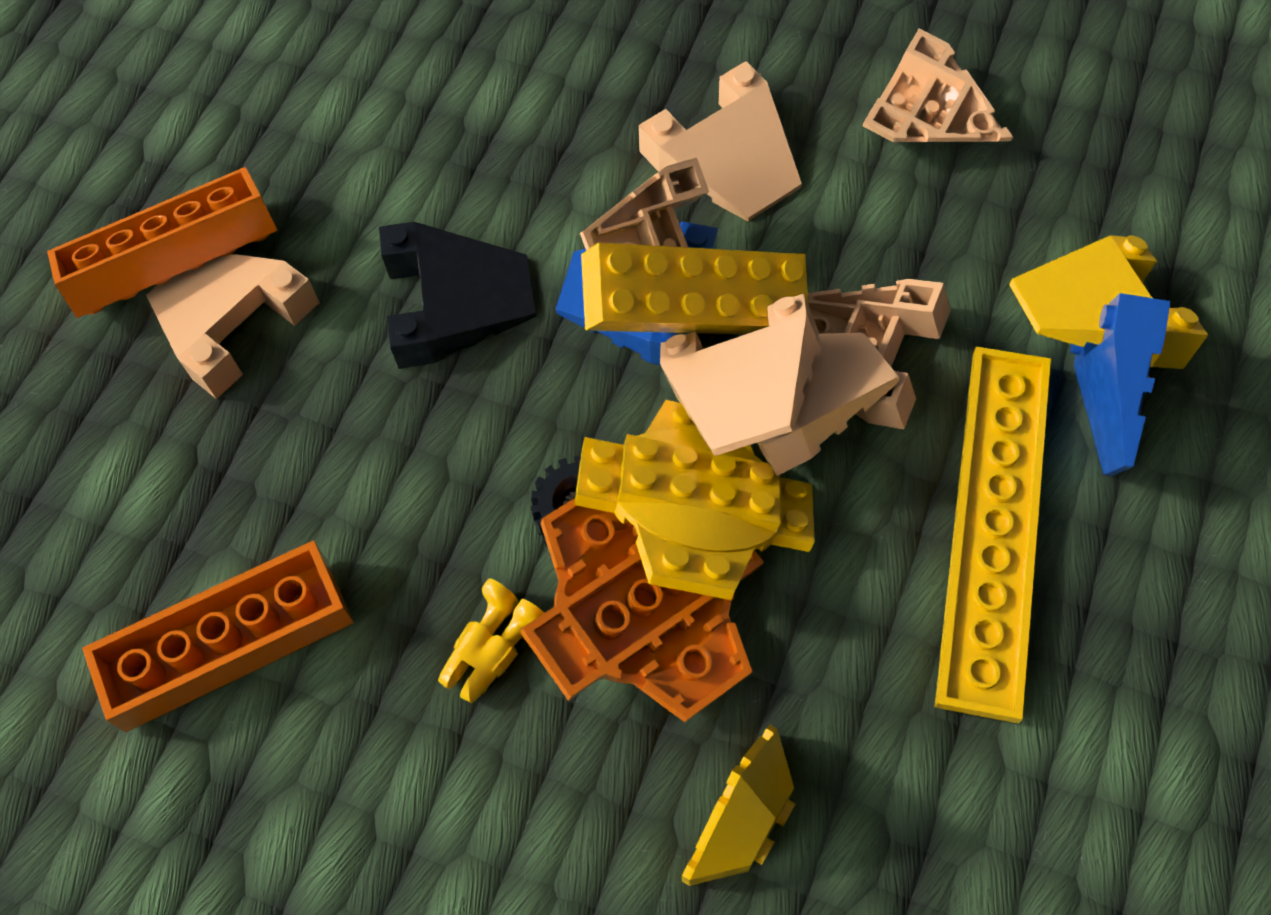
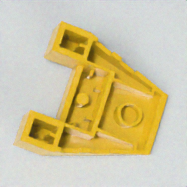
(1070, 292)

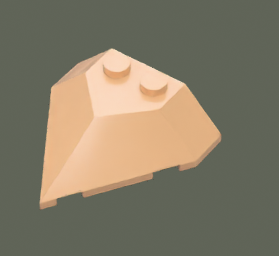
(933, 100)

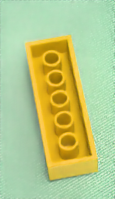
(685, 288)

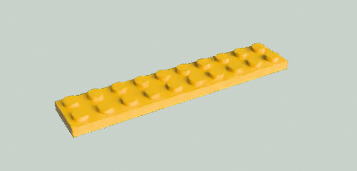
(994, 538)

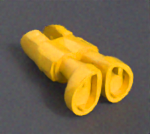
(482, 650)

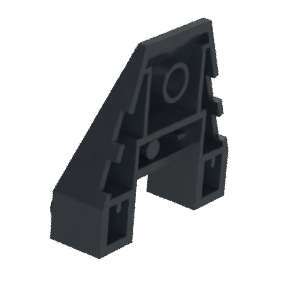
(465, 291)

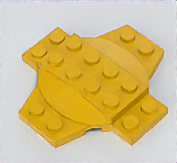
(694, 509)

